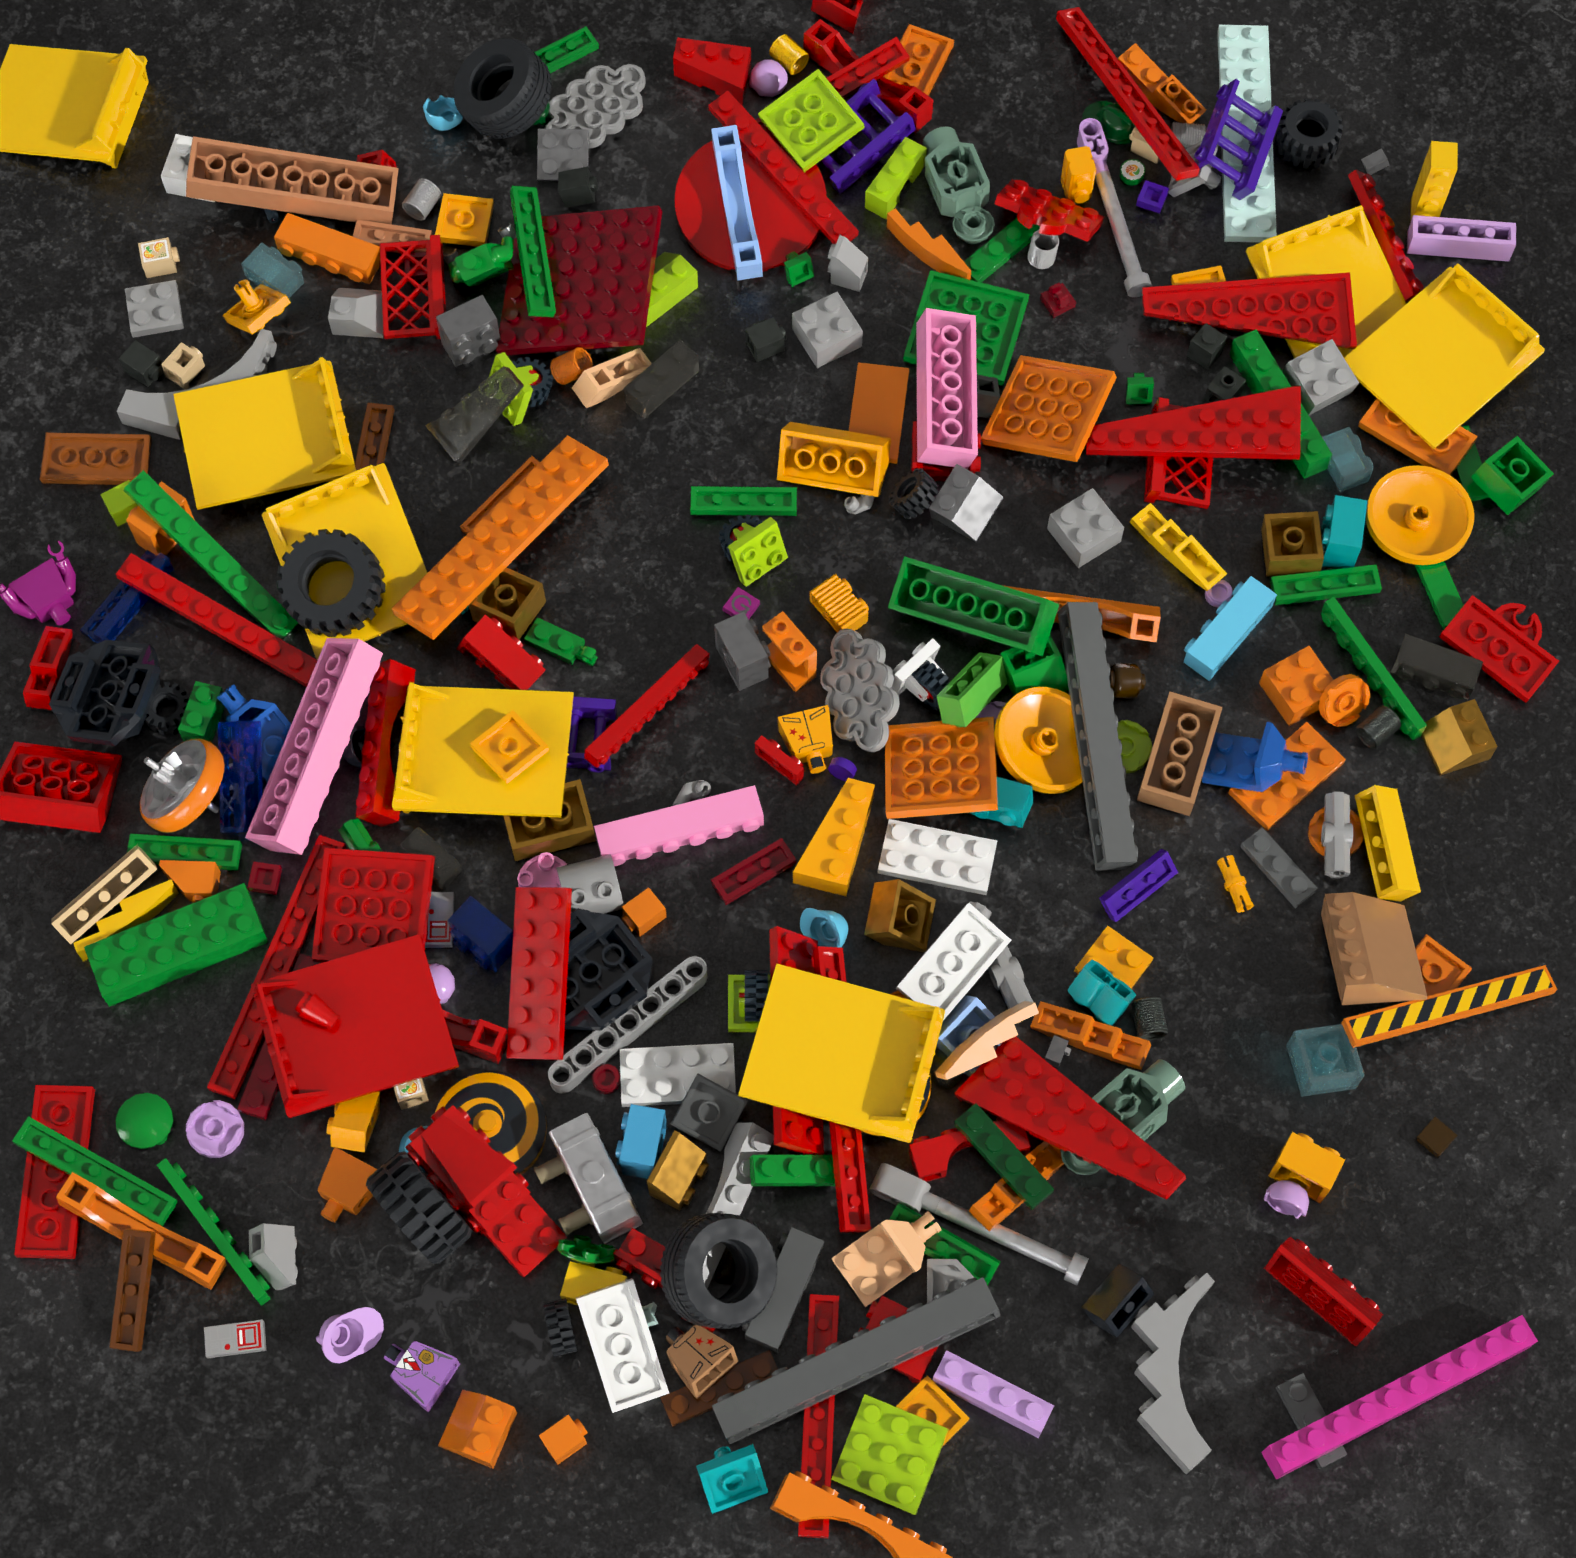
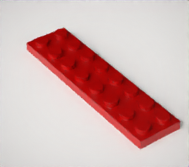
(794, 1129)

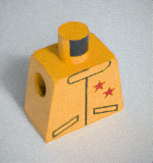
(808, 736)

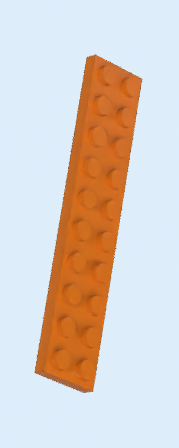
(499, 537)

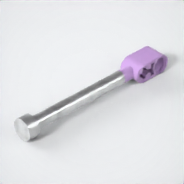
(1135, 277)

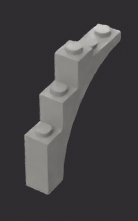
(158, 410)
(1167, 1416)

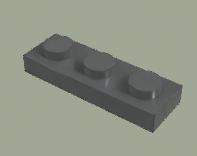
(1278, 867)
(1306, 1409)

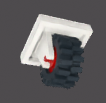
(921, 675)

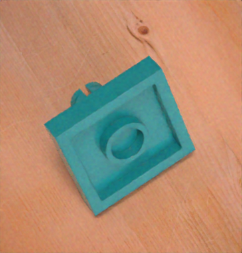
(732, 1477)

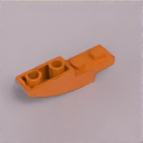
(1162, 91)

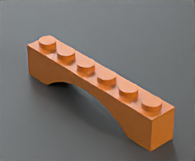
(1118, 617)
(113, 1216)
(804, 1501)

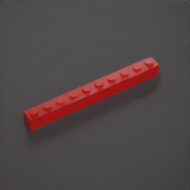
(646, 706)

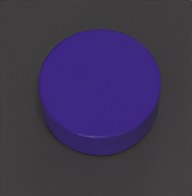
(842, 768)

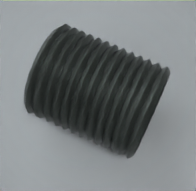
(1378, 727)
(1149, 1018)

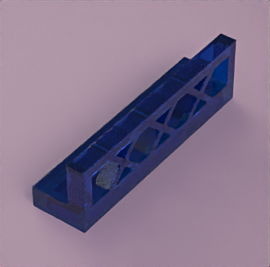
(126, 608)
(244, 775)

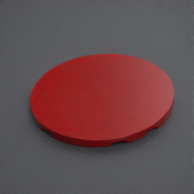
(776, 217)

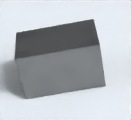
(1375, 162)
(1056, 1051)

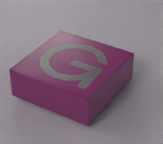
(740, 602)

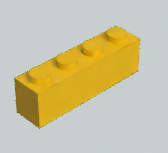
(1435, 179)
(1387, 843)

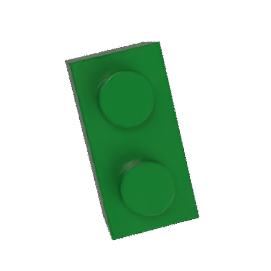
(202, 713)

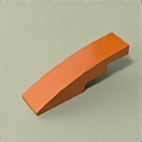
(933, 252)
(1091, 1035)
(1002, 1199)

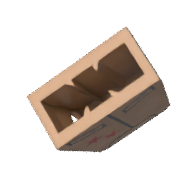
(699, 1357)

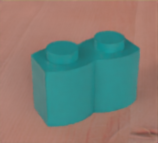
(1101, 992)

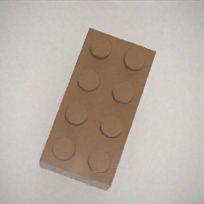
(1179, 753)

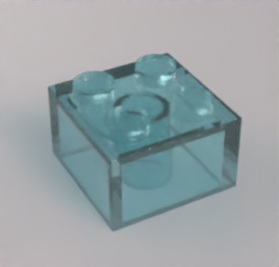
(1324, 1060)

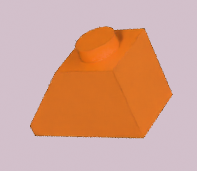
(193, 878)

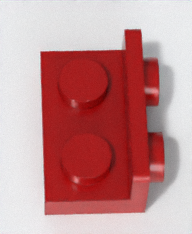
(642, 1256)

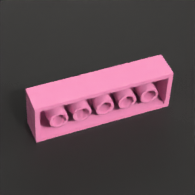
(946, 388)

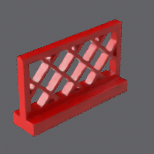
(435, 281)
(1158, 469)

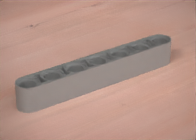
(623, 1037)

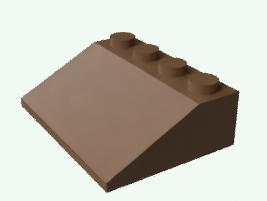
(1371, 950)

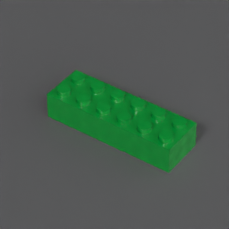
(973, 606)
(176, 944)

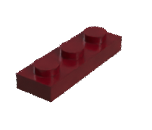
(753, 871)

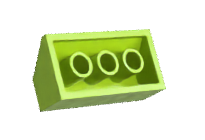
(672, 282)

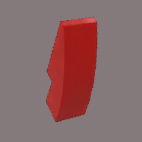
(47, 666)

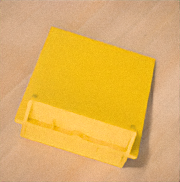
(69, 102)
(1335, 246)
(1444, 355)
(264, 434)
(371, 511)
(447, 776)
(842, 1053)

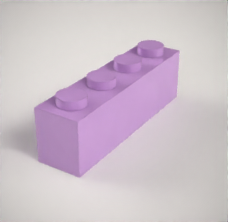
(1461, 238)
(992, 1394)

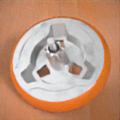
(191, 775)

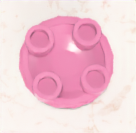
(540, 871)

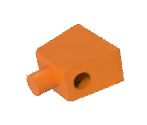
(344, 1185)

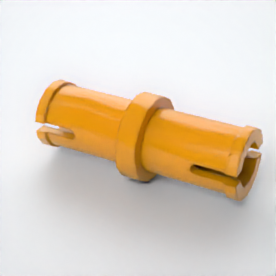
(1235, 883)

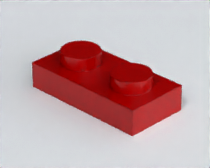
(772, 753)

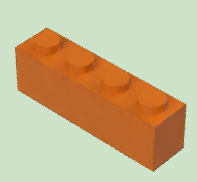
(328, 248)

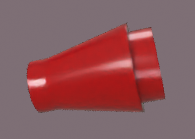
(316, 1010)

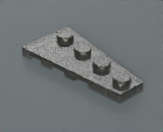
(470, 419)

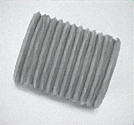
(1188, 133)
(421, 199)
(1043, 258)

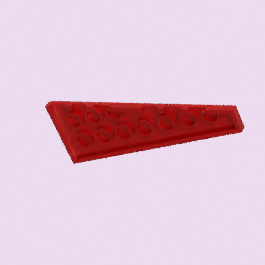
(1282, 307)
(1239, 427)
(1045, 1103)

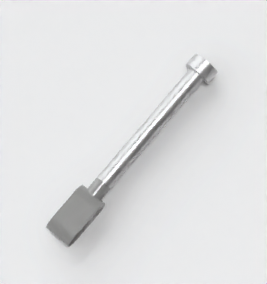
(903, 1188)

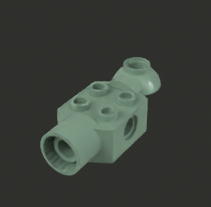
(958, 184)
(1137, 1102)

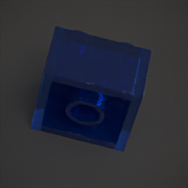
(481, 934)

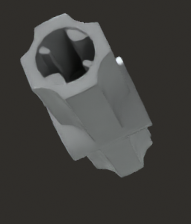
(1337, 834)
(1008, 978)

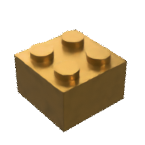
(1292, 543)
(510, 600)

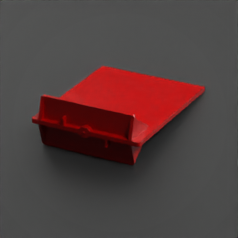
(385, 1032)

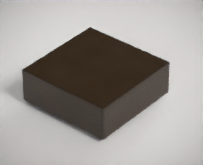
(1436, 1137)

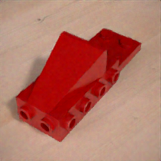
(484, 1188)

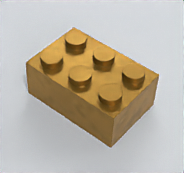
(538, 835)

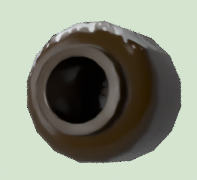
(1126, 680)

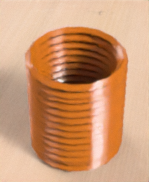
(570, 365)

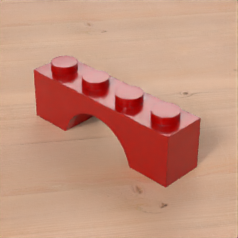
(477, 1037)
(932, 1155)

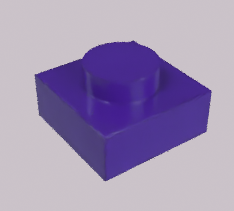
(1152, 196)

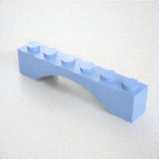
(736, 202)

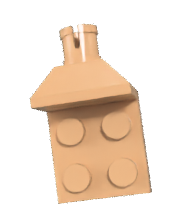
(884, 1256)

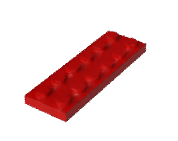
(539, 973)
(43, 1224)

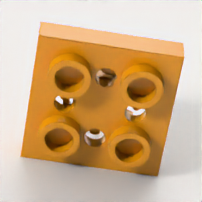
(255, 307)

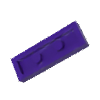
(1138, 885)

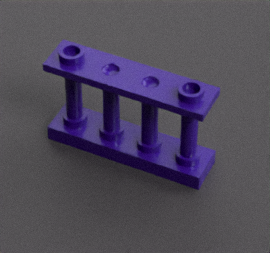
(1259, 141)
(880, 143)
(601, 711)

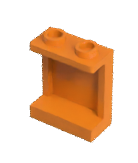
(790, 651)

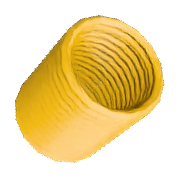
(789, 54)

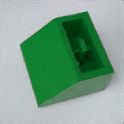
(1030, 670)

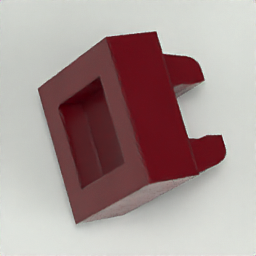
(1057, 299)

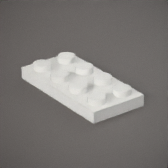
(937, 857)
(954, 961)
(666, 1073)
(622, 1345)

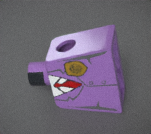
(421, 1371)

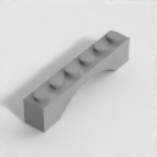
(735, 1181)

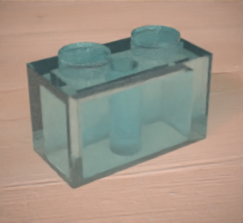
(271, 269)
(1348, 462)

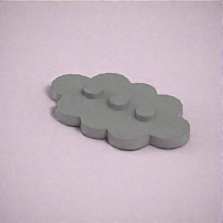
(599, 102)
(859, 690)

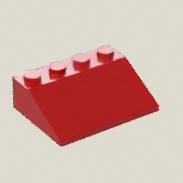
(58, 786)
(1323, 1290)

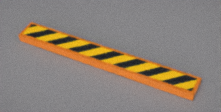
(1449, 1006)

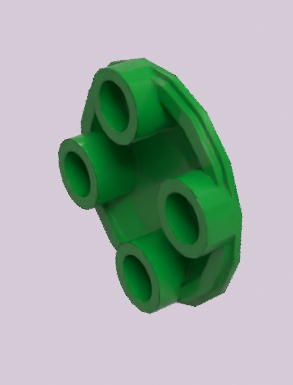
(144, 1121)
(585, 1252)

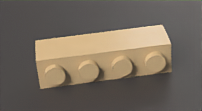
(103, 894)

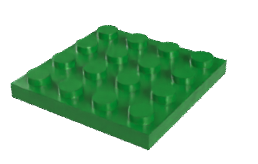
(997, 314)

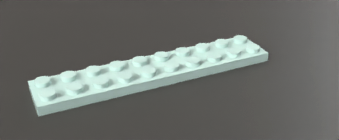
(1245, 57)

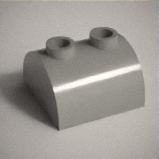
(592, 885)

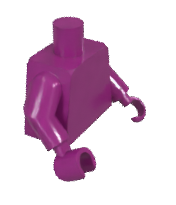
(44, 590)

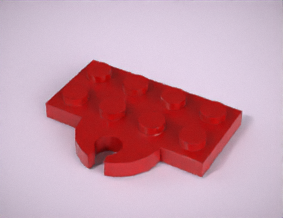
(1047, 211)
(1505, 646)

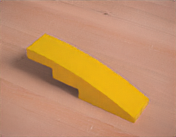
(1177, 548)
(135, 911)

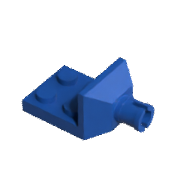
(273, 724)
(1251, 761)

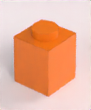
(643, 912)
(564, 1438)

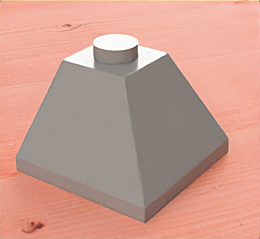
(356, 313)

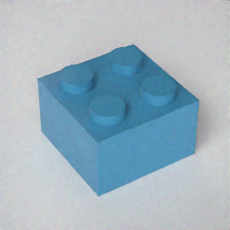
(643, 1140)

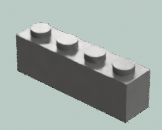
(794, 1270)

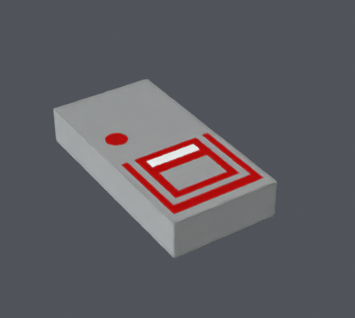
(438, 927)
(235, 1339)

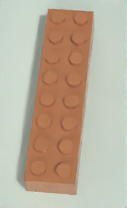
(290, 181)

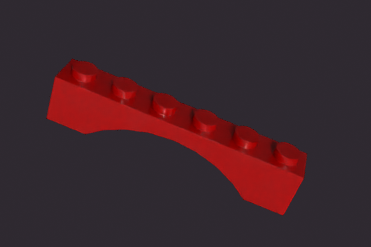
(833, 53)
(376, 774)

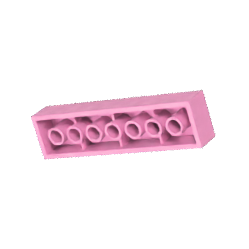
(314, 745)

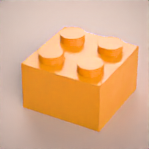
(1308, 1165)

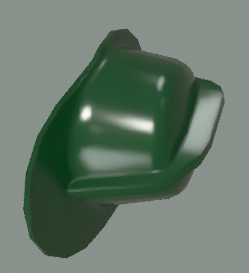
(1113, 119)

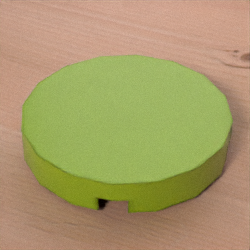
(1137, 753)

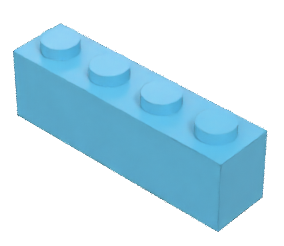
(1229, 628)

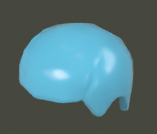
(442, 113)

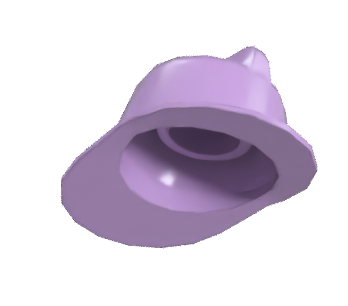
(350, 1334)

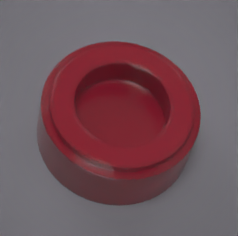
(606, 1079)

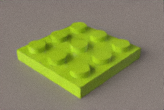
(811, 120)
(890, 1454)

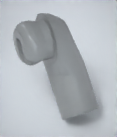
(859, 504)
(692, 791)

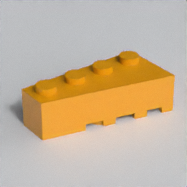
(836, 844)

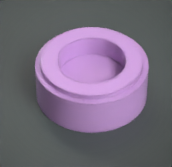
(1219, 593)

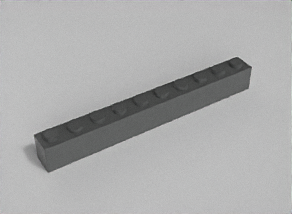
(1097, 736)
(855, 1360)

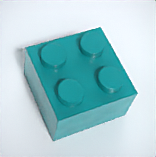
(1343, 531)

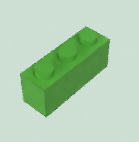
(972, 689)

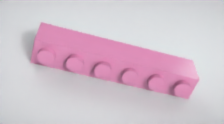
(680, 825)

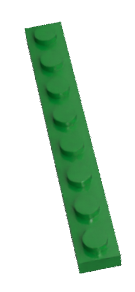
(210, 555)

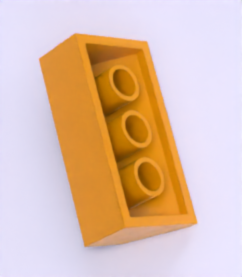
(833, 458)

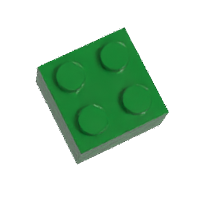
(1512, 475)

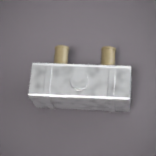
(595, 1178)

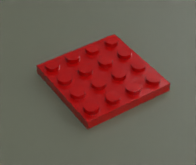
(370, 900)

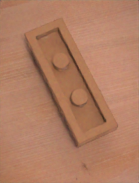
(386, 233)

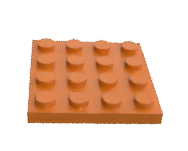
(1048, 408)
(940, 769)

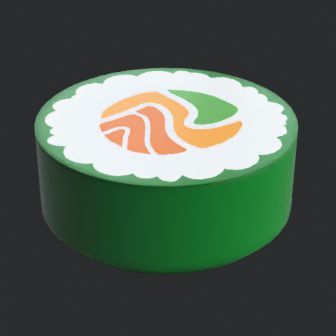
(1132, 172)

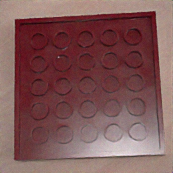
(599, 283)

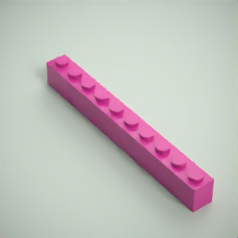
(1398, 1397)

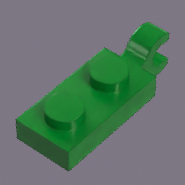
(559, 643)

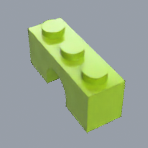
(903, 165)

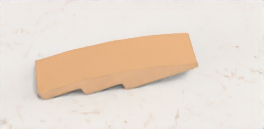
(979, 1045)

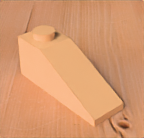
(609, 377)

